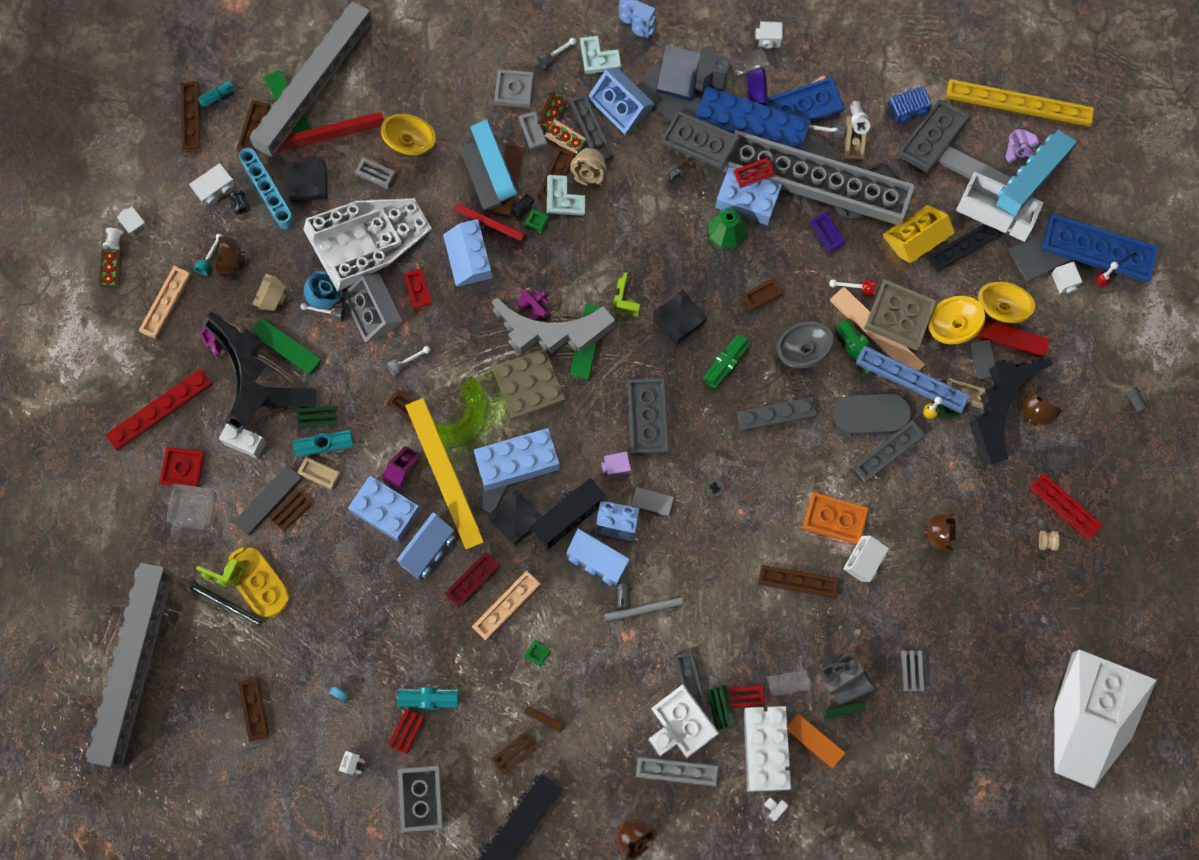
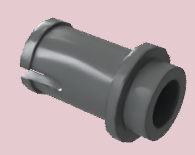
(1136, 399)
(623, 595)

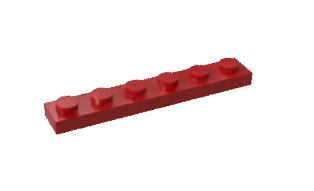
(158, 409)

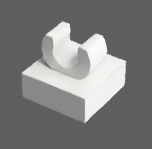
(349, 763)
(776, 809)

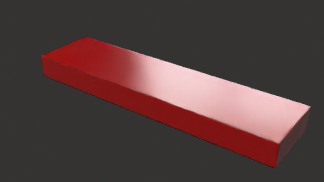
(494, 223)
(1014, 338)
(1066, 506)

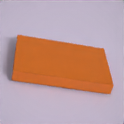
(835, 518)

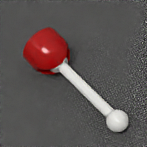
(1102, 277)
(867, 287)

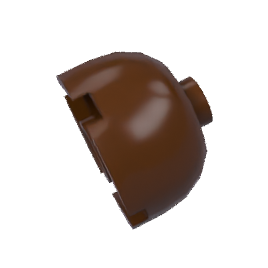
(228, 256)
(1039, 410)
(941, 531)
(633, 838)

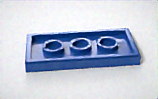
(810, 101)

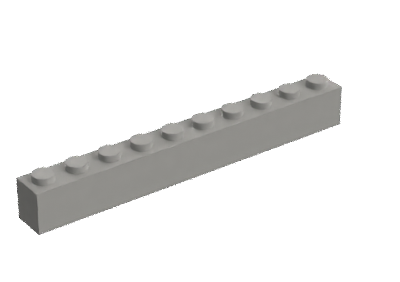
(311, 79)

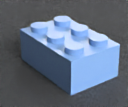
(751, 202)
(384, 509)

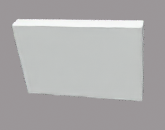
(685, 720)

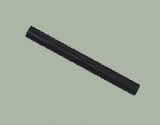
(226, 604)

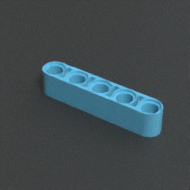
(493, 160)
(262, 181)

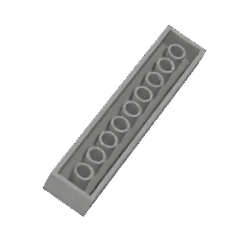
(826, 179)
(130, 666)

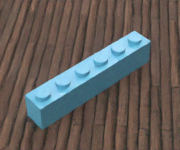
(1035, 173)

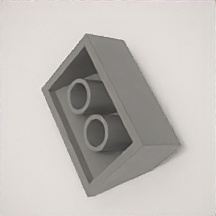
(372, 307)

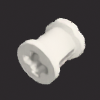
(112, 239)

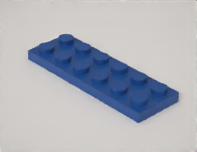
(749, 117)
(1099, 247)

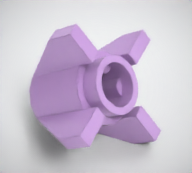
(1020, 144)

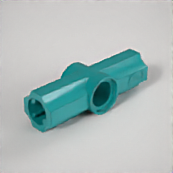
(310, 445)
(428, 698)

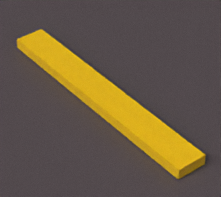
(1019, 102)
(444, 473)

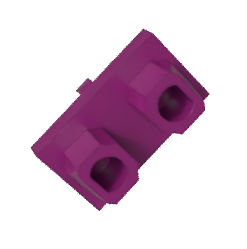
(529, 299)

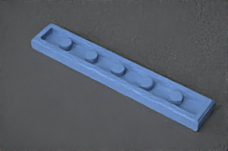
(912, 379)

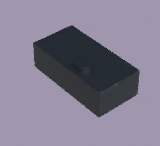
(567, 514)

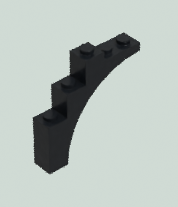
(247, 369)
(990, 427)

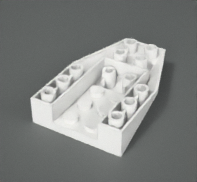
(364, 236)
(1096, 716)

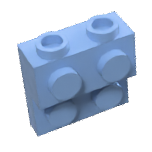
(639, 15)
(617, 521)

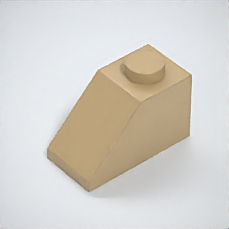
(854, 142)

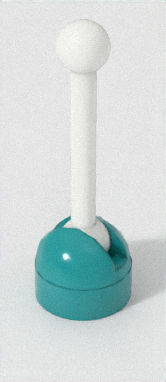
(203, 266)

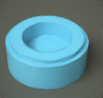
(338, 695)

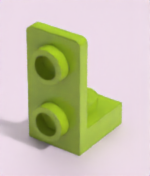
(626, 307)
(231, 574)

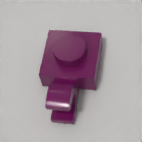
(211, 342)

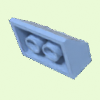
(620, 99)
(467, 253)
(426, 547)
(597, 558)

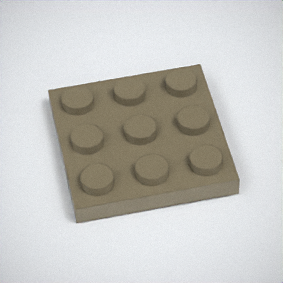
(900, 314)
(528, 384)

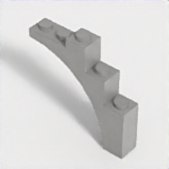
(579, 333)

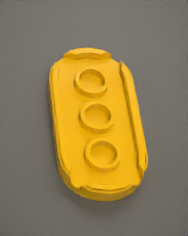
(260, 583)

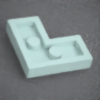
(597, 61)
(559, 201)

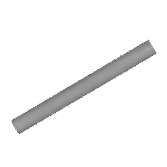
(643, 609)

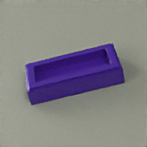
(757, 86)
(827, 232)

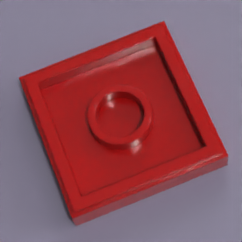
(181, 467)

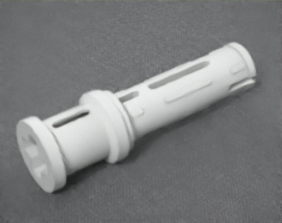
(859, 119)

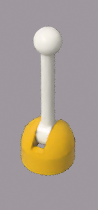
(933, 410)

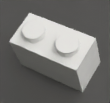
(213, 185)
(245, 442)
(866, 559)

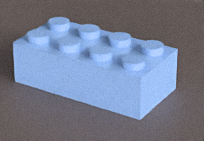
(516, 459)

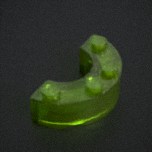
(473, 420)

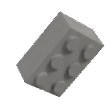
(421, 799)

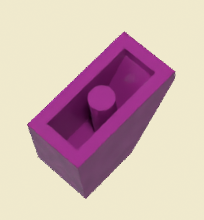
(401, 467)

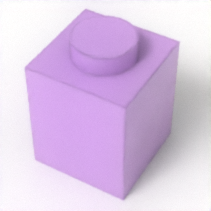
(616, 465)

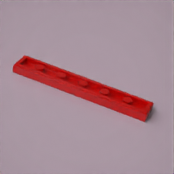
(332, 131)

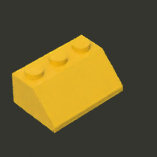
(919, 233)

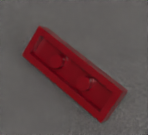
(472, 579)

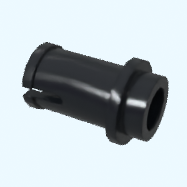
(519, 208)

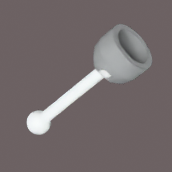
(396, 366)

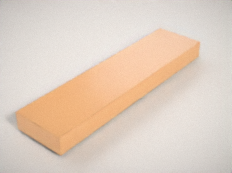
(165, 302)
(506, 605)

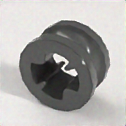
(675, 172)
(719, 485)

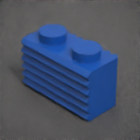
(910, 104)

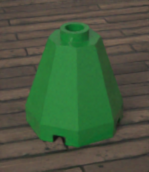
(727, 229)

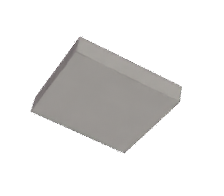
(514, 88)

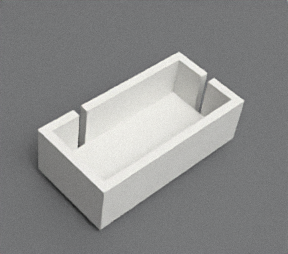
(980, 204)
(766, 749)

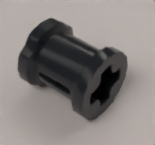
(239, 202)

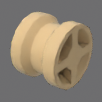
(1048, 540)

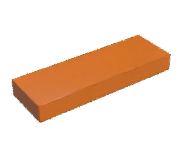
(815, 741)

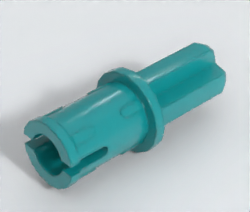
(216, 94)

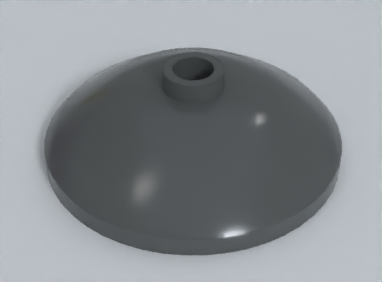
(805, 344)

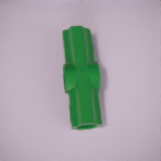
(853, 340)
(726, 361)

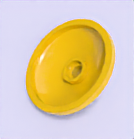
(408, 134)
(1006, 302)
(955, 313)

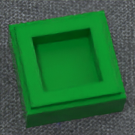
(536, 221)
(537, 653)

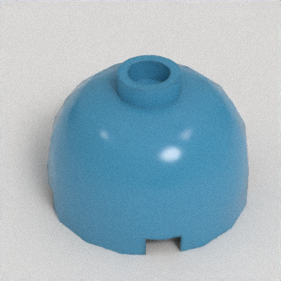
(320, 291)

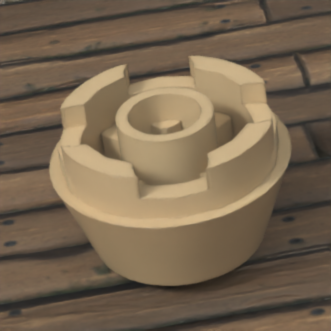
(588, 166)
(270, 293)

